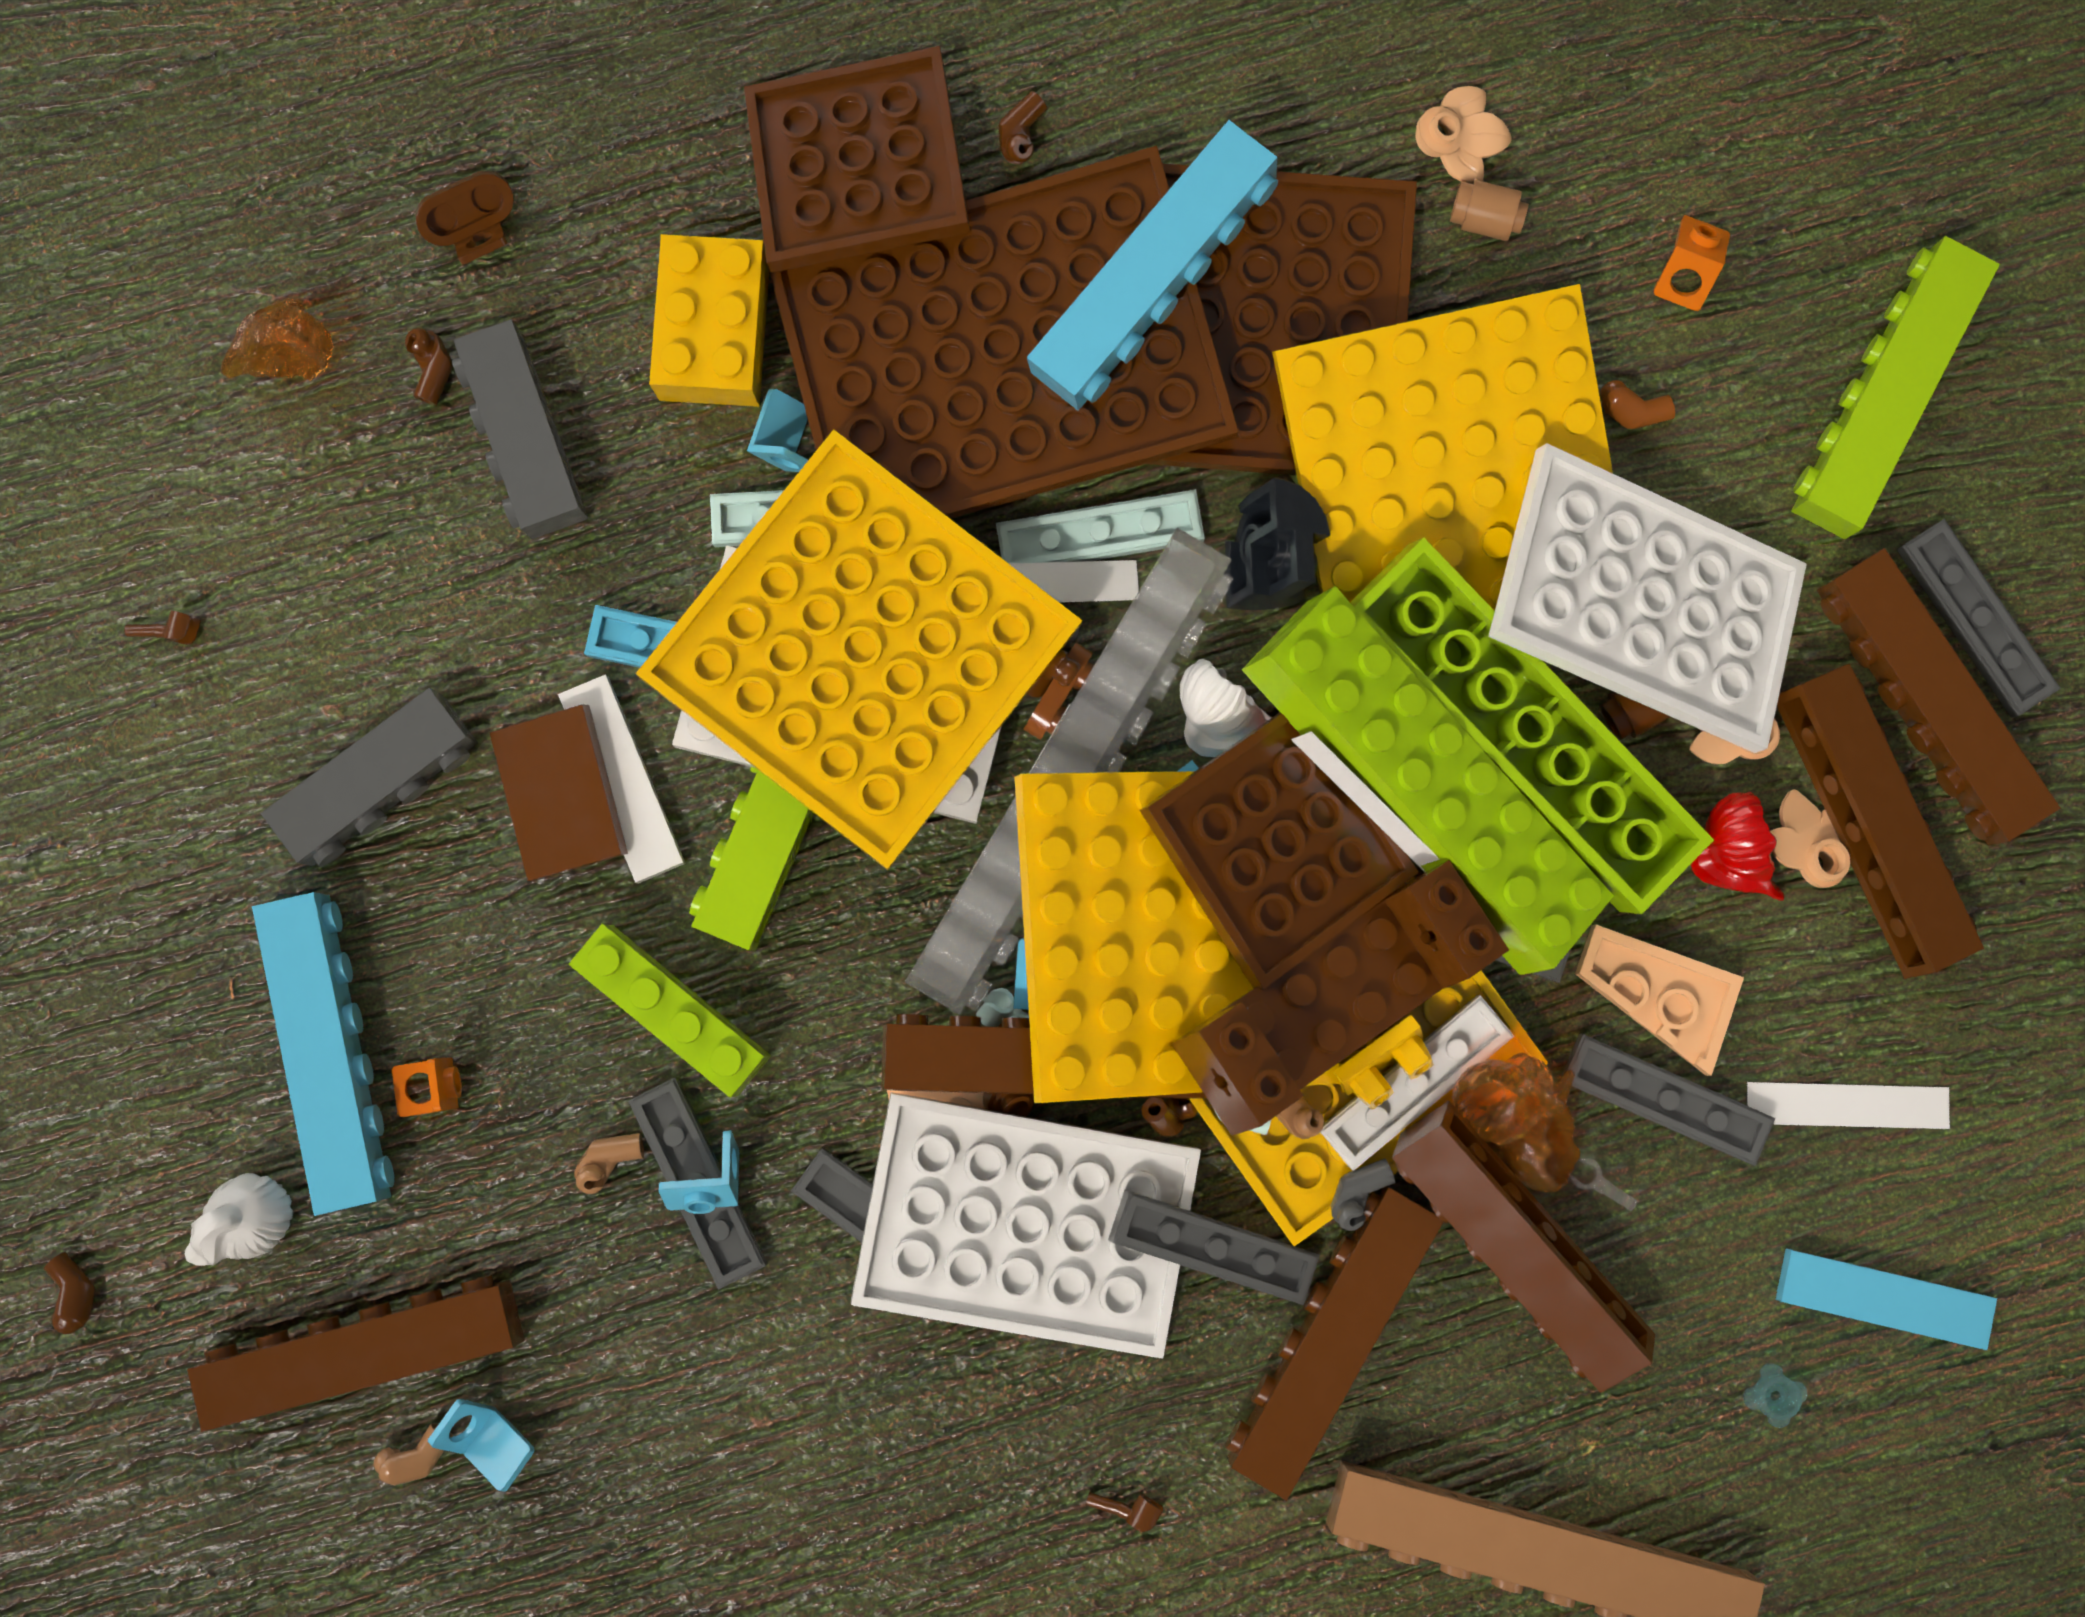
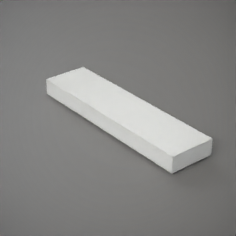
(641, 816)
(1457, 1044)

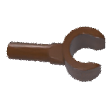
(179, 628)
(1140, 1516)

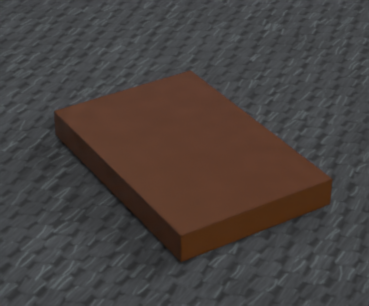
(558, 792)

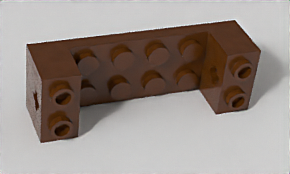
(1339, 998)

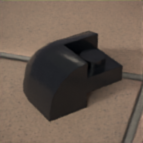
(1274, 547)

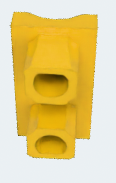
(1399, 1044)

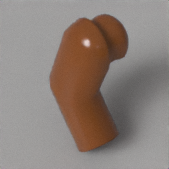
(1633, 411)

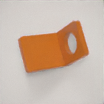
(1697, 248)
(443, 1083)

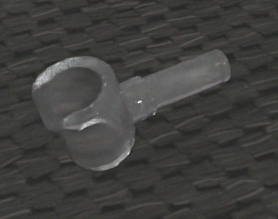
(1604, 1186)

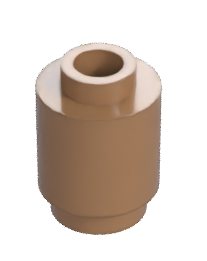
(1489, 209)

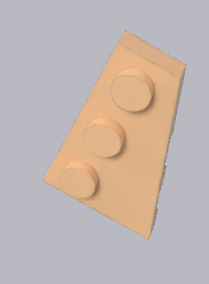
(1664, 992)

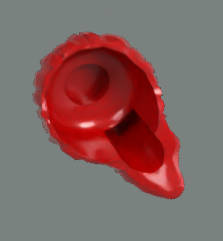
(1741, 848)

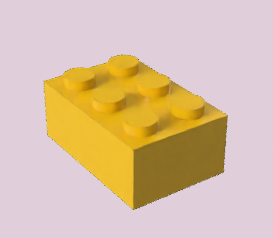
(709, 320)

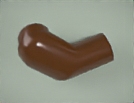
(1015, 128)
(433, 361)
(1061, 669)
(1168, 1114)
(75, 1294)

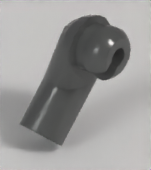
(1354, 1190)

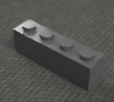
(519, 429)
(370, 779)

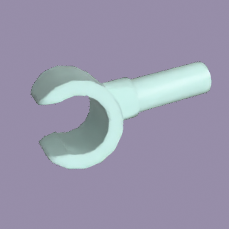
(998, 1005)

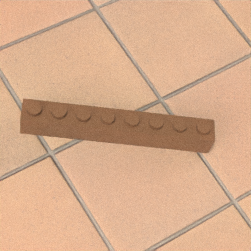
(1532, 1550)

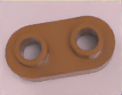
(1051, 707)

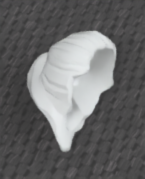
(1216, 710)
(240, 1221)

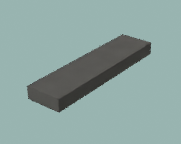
(1978, 619)
(1668, 1099)
(687, 1155)
(1213, 1247)

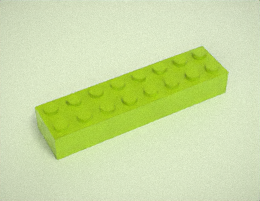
(1370, 709)
(1533, 729)

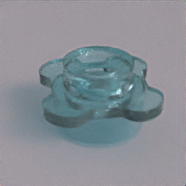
(1786, 1406)

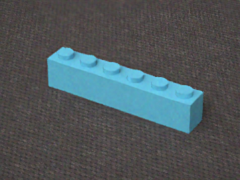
(1154, 266)
(323, 1052)

